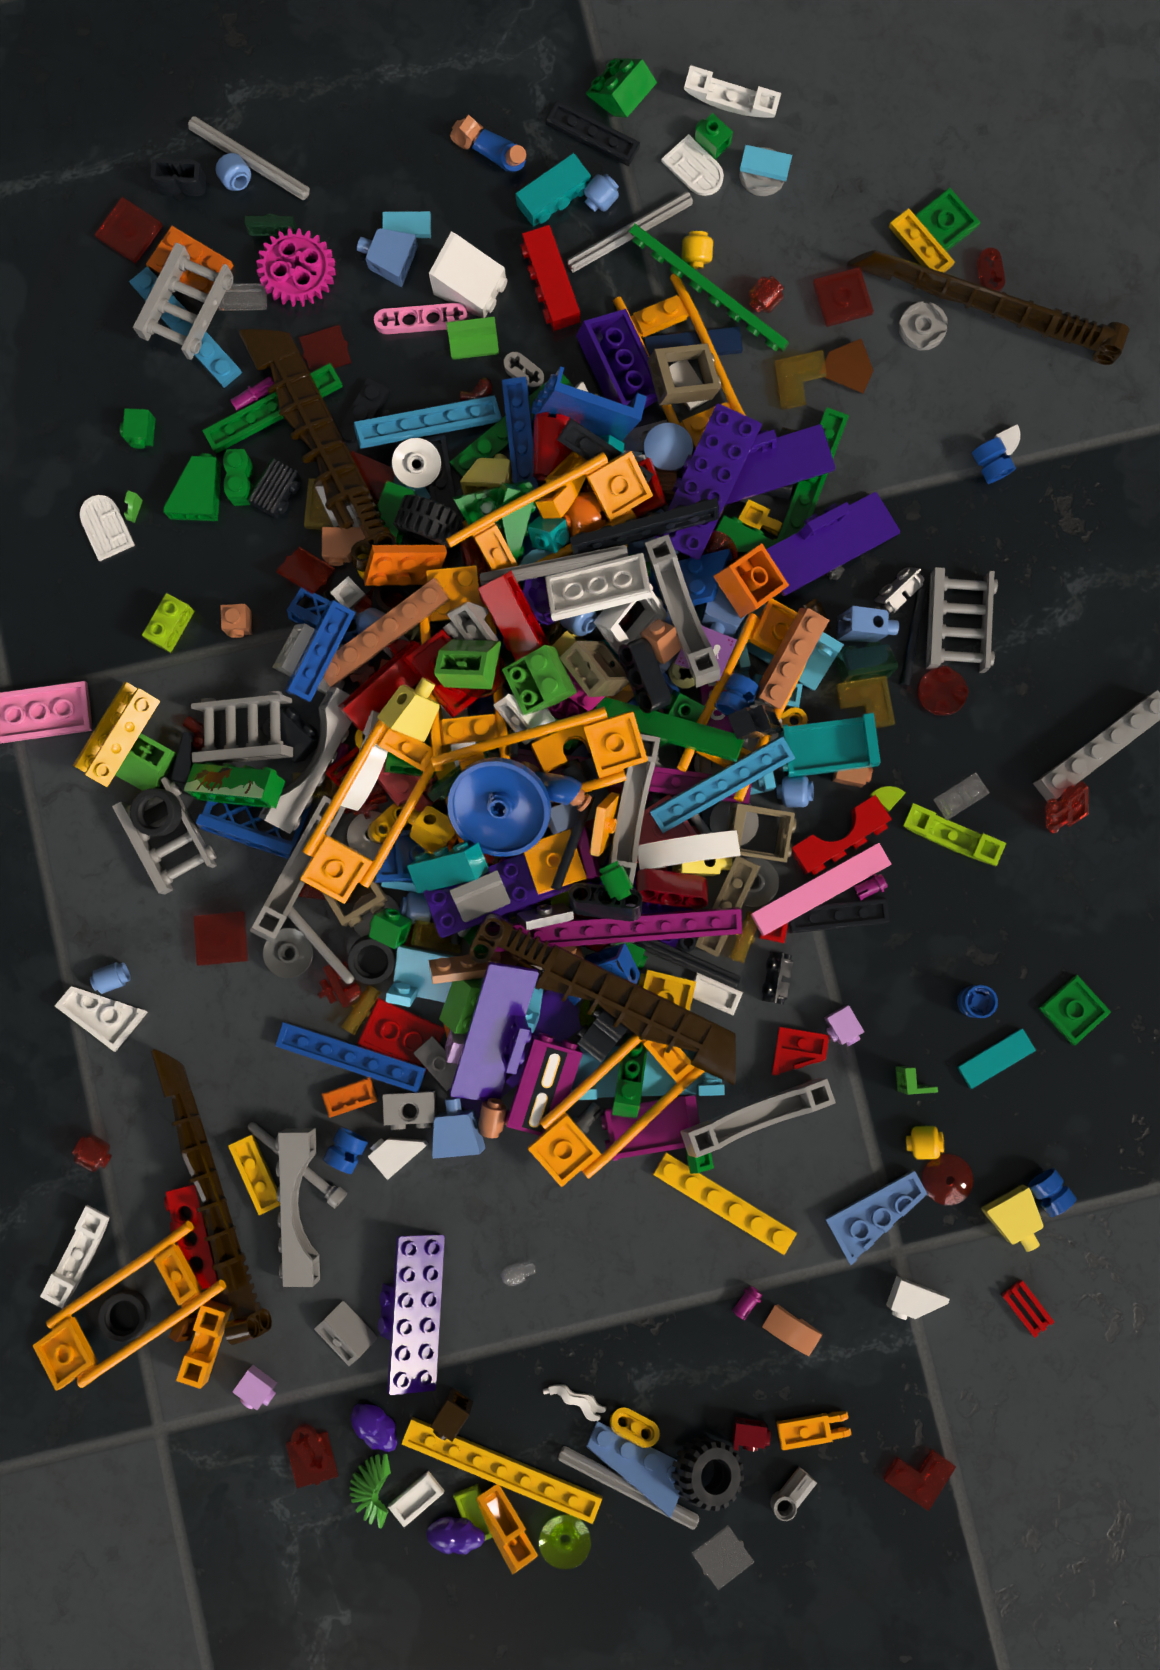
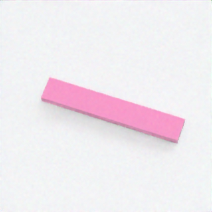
(820, 889)

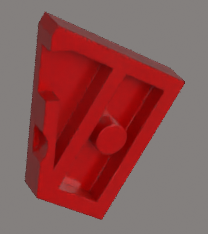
(797, 1049)

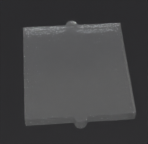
(723, 1557)

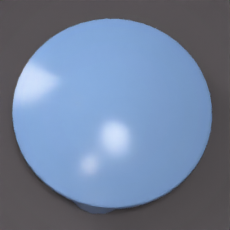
(668, 446)

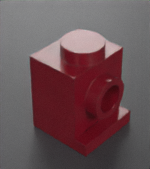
(750, 1434)

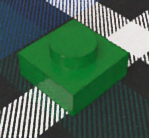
(700, 1164)

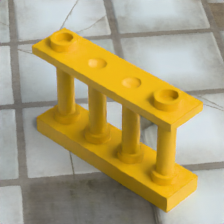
(116, 733)

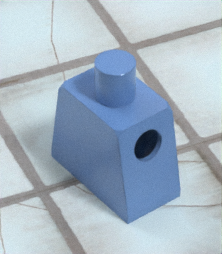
(389, 254)
(721, 616)
(865, 625)
(456, 1132)

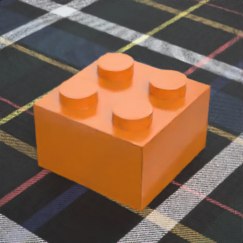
(751, 580)

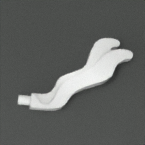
(584, 1401)

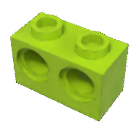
(168, 623)

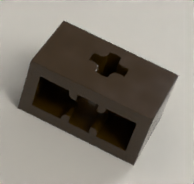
(451, 1415)

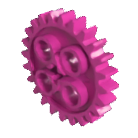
(296, 267)

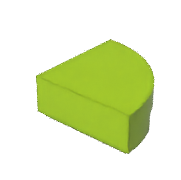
(888, 796)

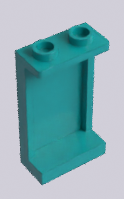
(832, 746)

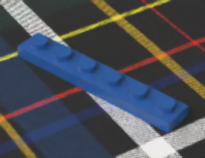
(350, 1057)

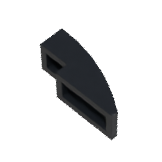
(755, 722)

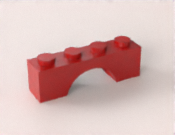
(866, 818)

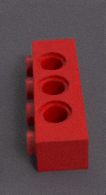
(174, 1202)

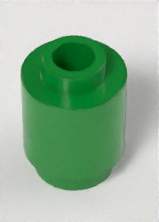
(616, 881)

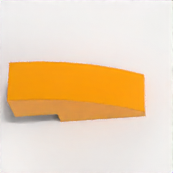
(560, 500)
(506, 1528)

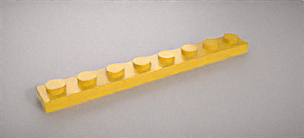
(504, 1471)

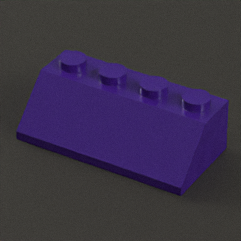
(617, 357)

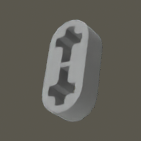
(527, 367)

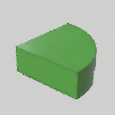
(134, 504)

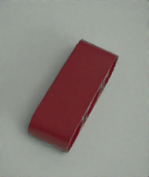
(672, 888)

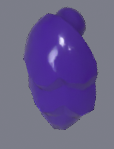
(537, 597)
(374, 1427)
(454, 1535)

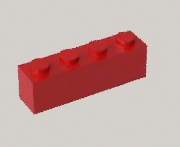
(551, 278)
(512, 615)
(380, 688)

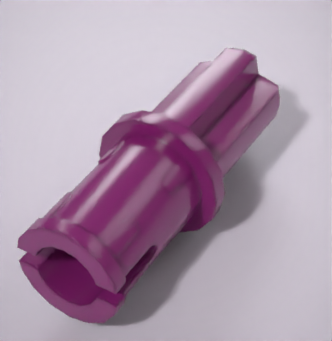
(252, 394)

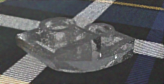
(961, 796)

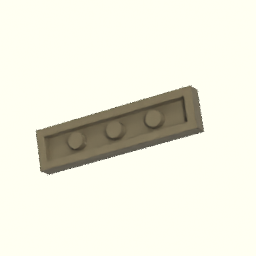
(731, 895)

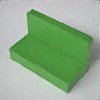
(473, 338)
(908, 1083)

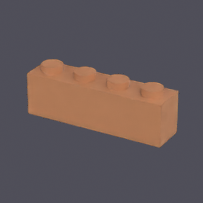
(791, 657)

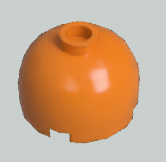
(584, 514)

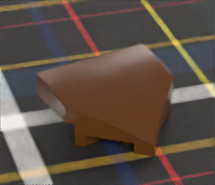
(850, 366)

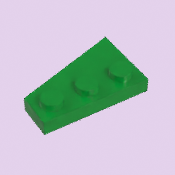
(480, 503)

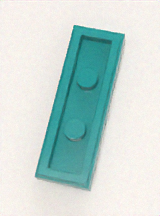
(996, 1058)

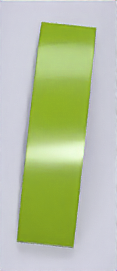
(954, 836)

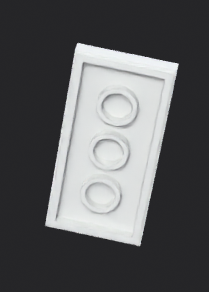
(598, 587)

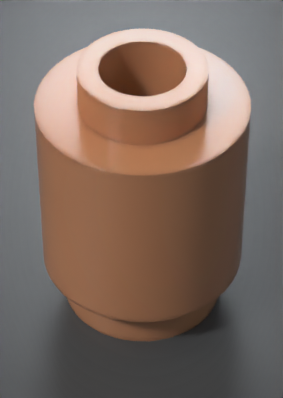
(492, 1118)

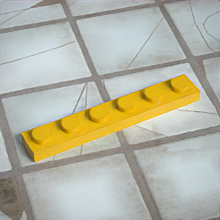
(725, 1203)

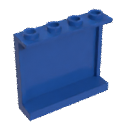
(591, 411)

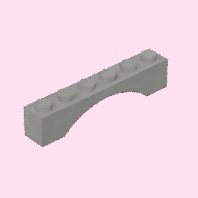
(681, 611)
(1100, 748)
(299, 795)
(631, 809)
(289, 884)
(742, 1121)
(299, 1259)

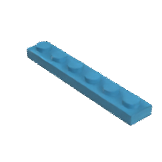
(210, 353)
(427, 421)
(722, 784)

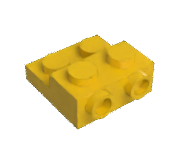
(669, 987)

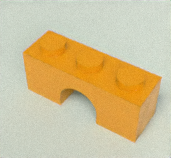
(549, 748)
(208, 1335)

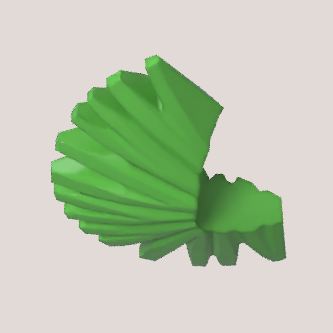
(368, 1487)

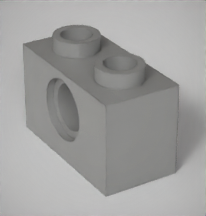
(394, 1109)

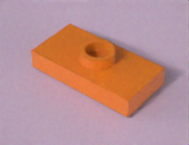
(349, 1097)

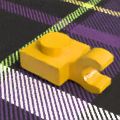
(757, 516)

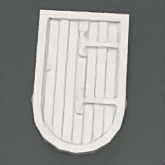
(694, 167)
(105, 527)

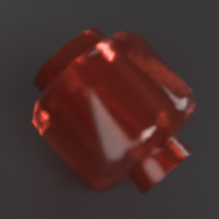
(766, 294)
(91, 1153)

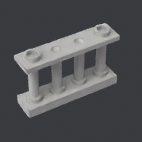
(169, 282)
(937, 630)
(253, 749)
(151, 857)

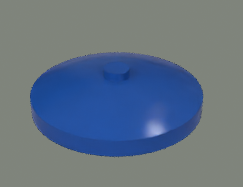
(499, 806)

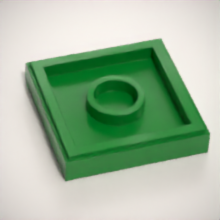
(948, 219)
(1074, 1009)

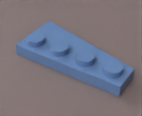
(866, 1219)
(641, 1467)

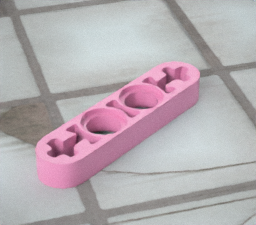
(420, 314)

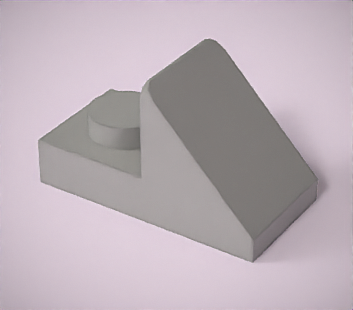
(471, 623)

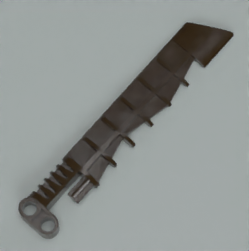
(1103, 339)
(310, 418)
(635, 1007)
(249, 1318)

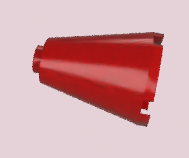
(546, 448)

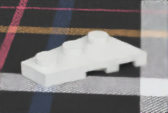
(100, 1016)

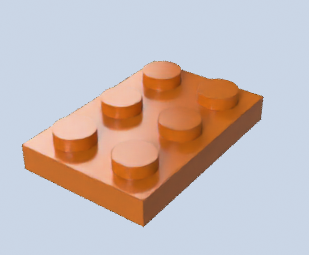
(198, 253)
(402, 564)

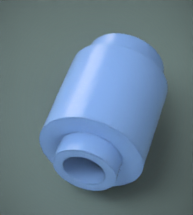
(110, 977)

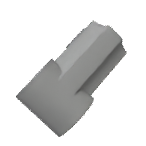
(795, 1492)

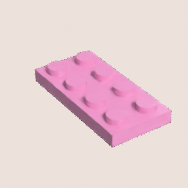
(45, 712)

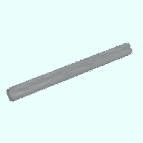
(250, 158)
(623, 235)
(558, 565)
(617, 1482)

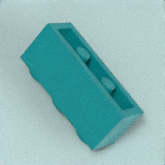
(553, 190)
(447, 867)

